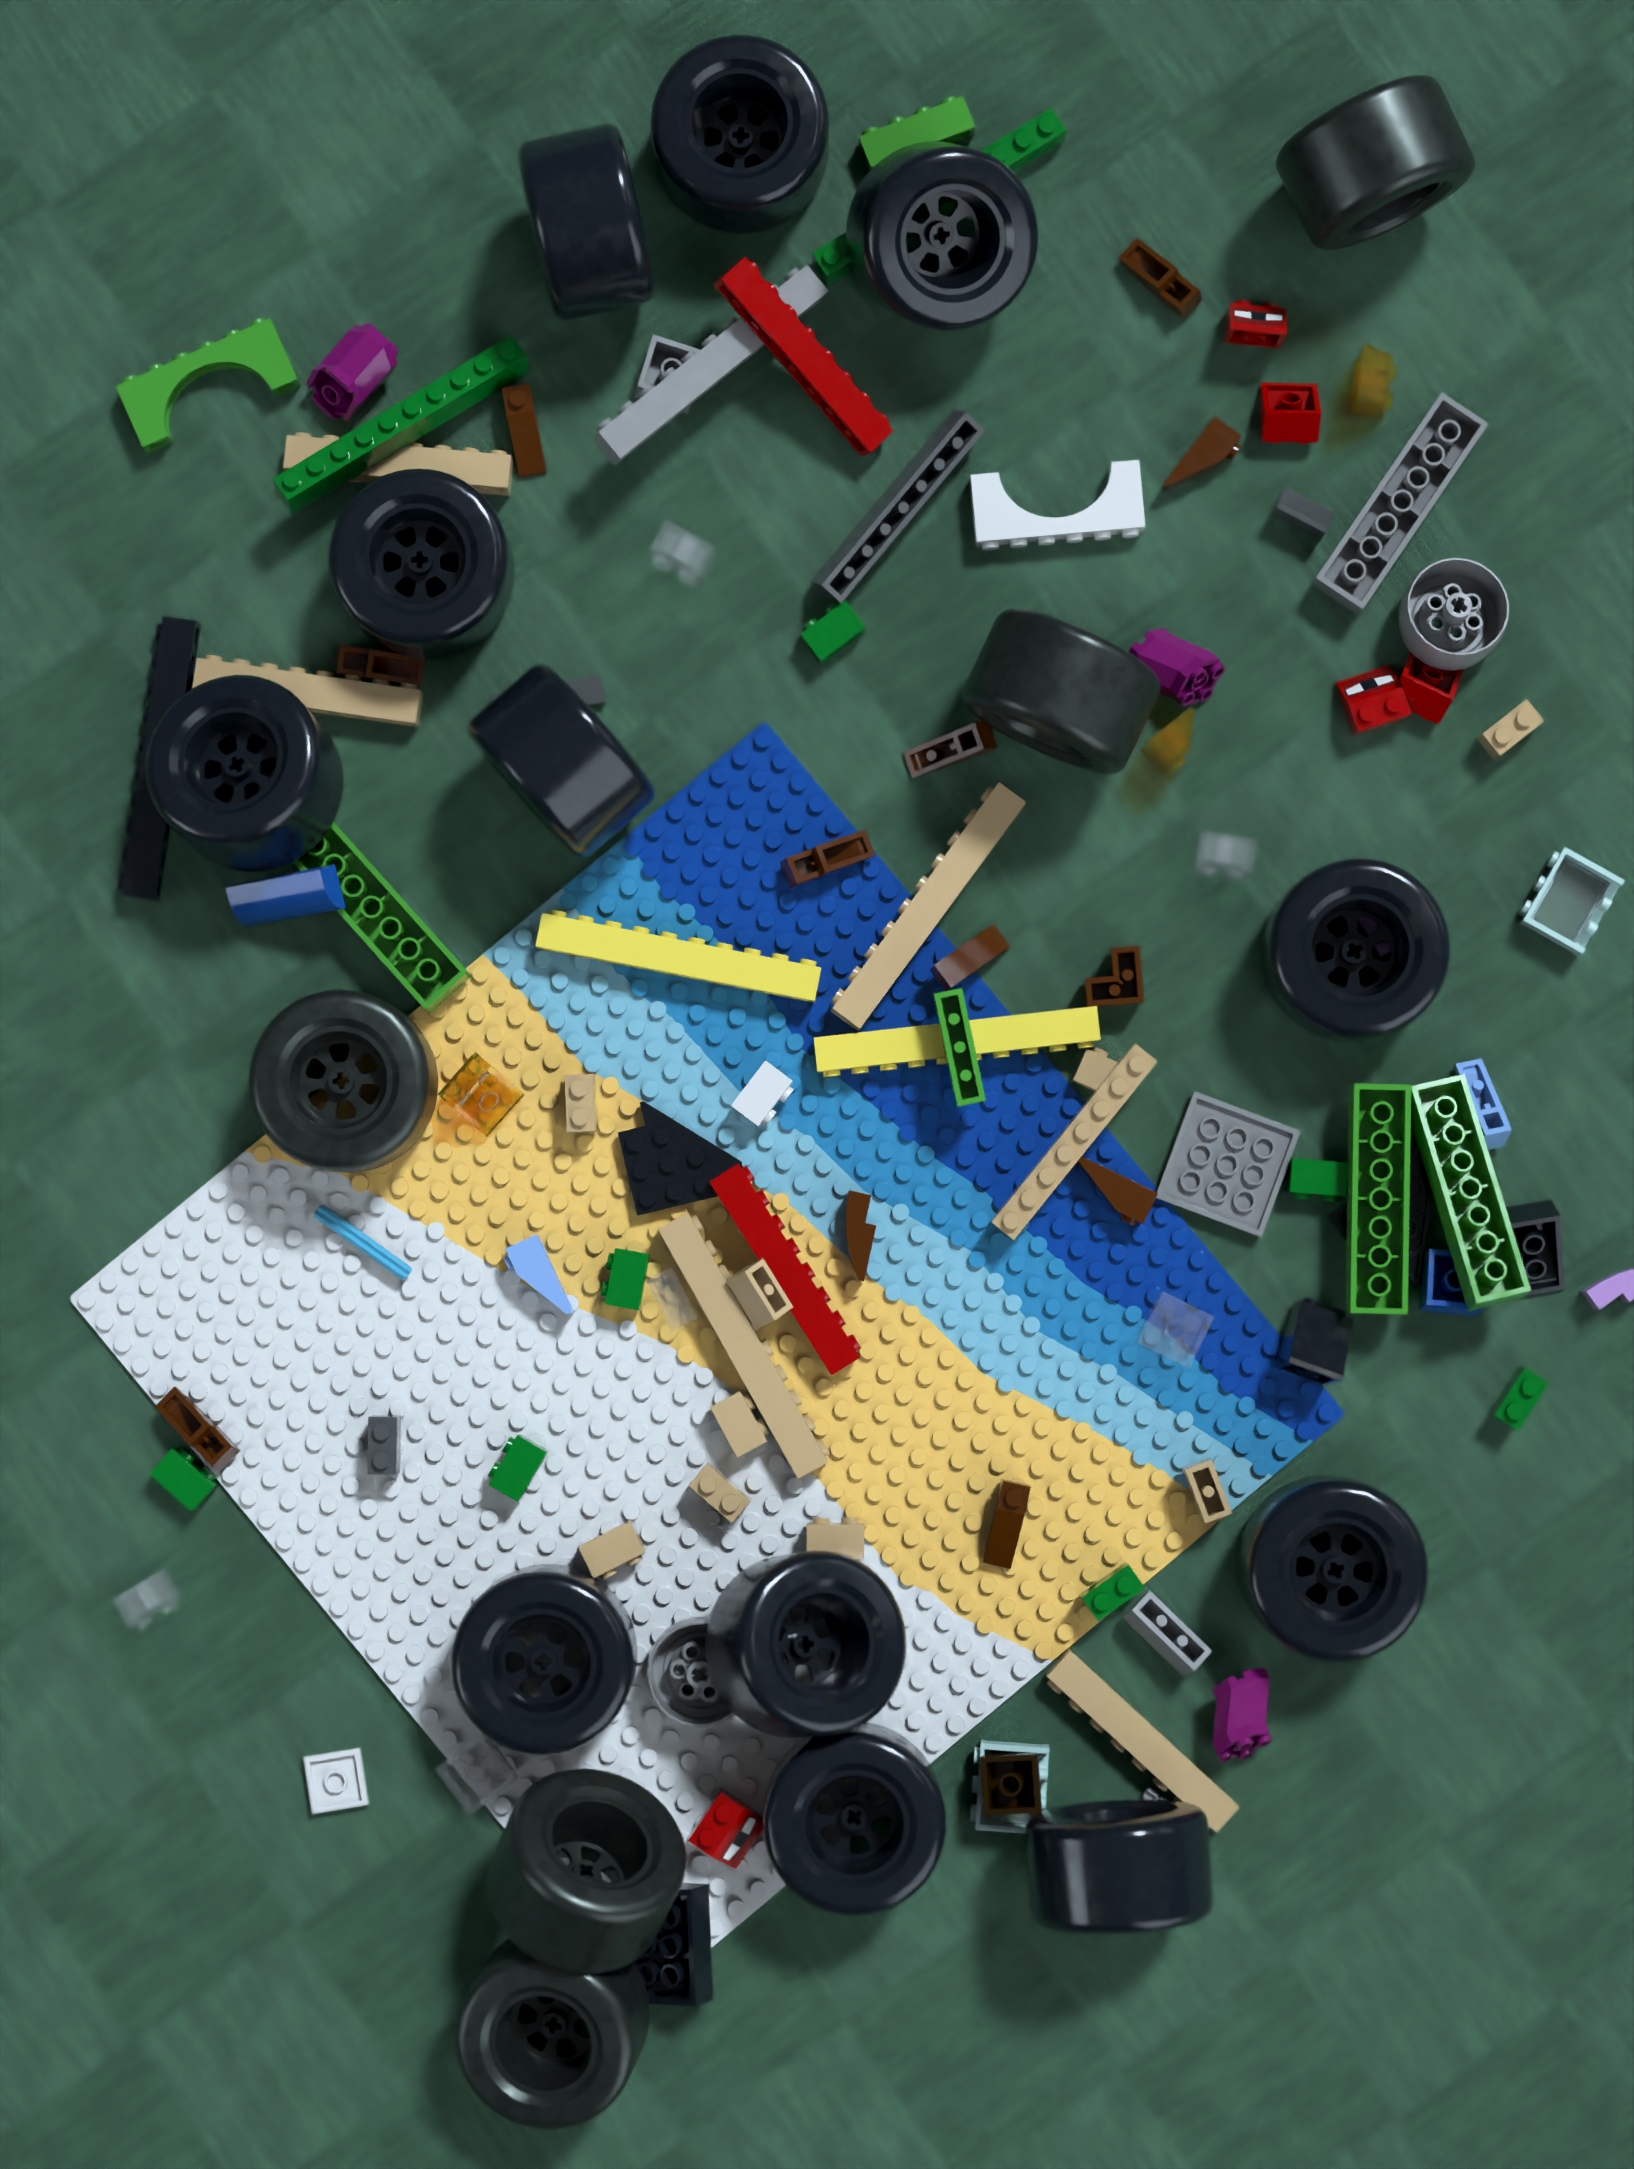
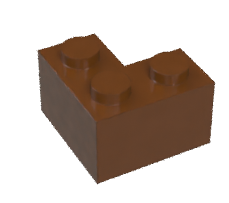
(1124, 984)

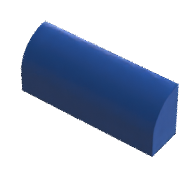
(286, 896)

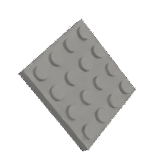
(1227, 1164)

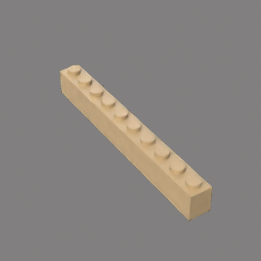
(928, 906)
(743, 1345)

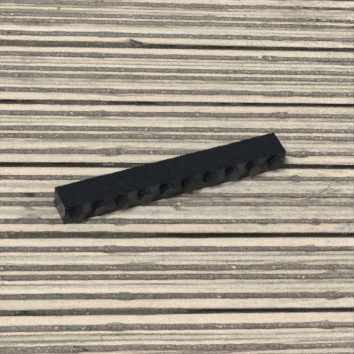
(148, 831)

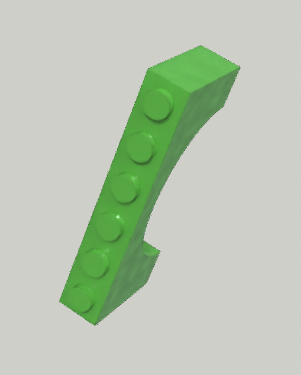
(153, 394)

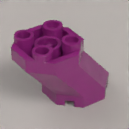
(352, 371)
(1183, 669)
(1241, 1715)

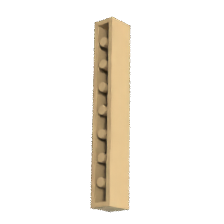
(484, 471)
(328, 694)
(1073, 1141)
(1139, 1738)

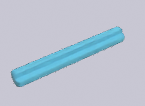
(363, 1242)

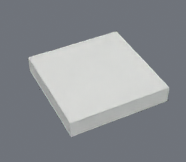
(336, 1780)

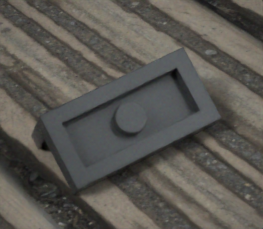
(1303, 513)

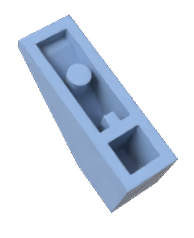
(1486, 1102)
(535, 1267)

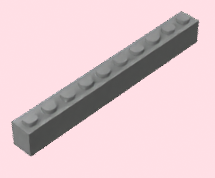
(697, 373)

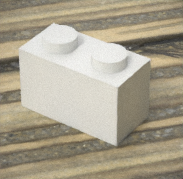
(762, 1094)

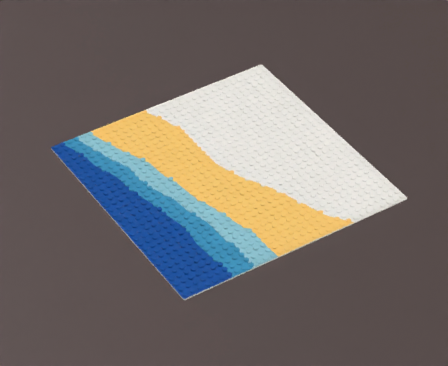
(968, 1372)

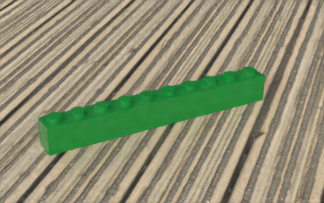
(1013, 150)
(401, 424)

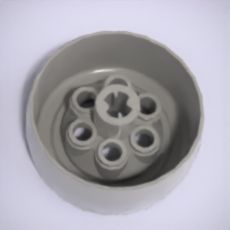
(1474, 592)
(666, 1686)

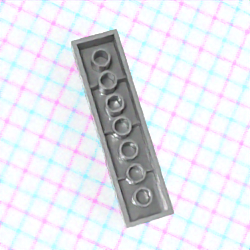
(1400, 503)

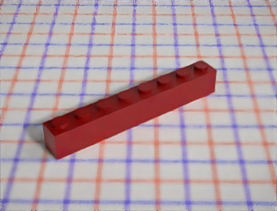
(803, 356)
(768, 1242)

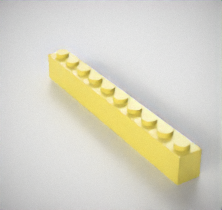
(678, 957)
(924, 1042)

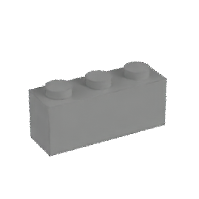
(1167, 1634)

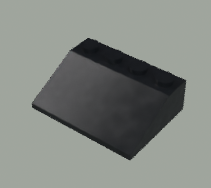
(680, 1958)

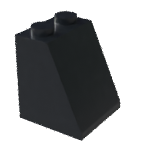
(1315, 1342)

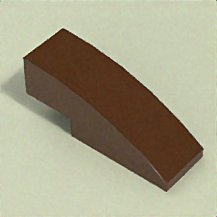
(1161, 278)
(379, 665)
(827, 858)
(969, 957)
(859, 1234)
(197, 1429)

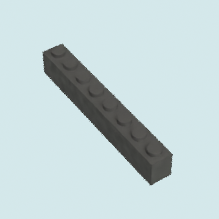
(897, 505)

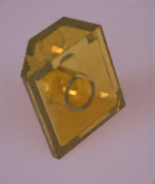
(1371, 382)
(1171, 744)
(480, 1094)

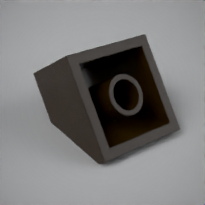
(1010, 1783)

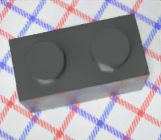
(384, 1444)

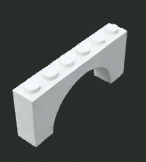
(1003, 522)

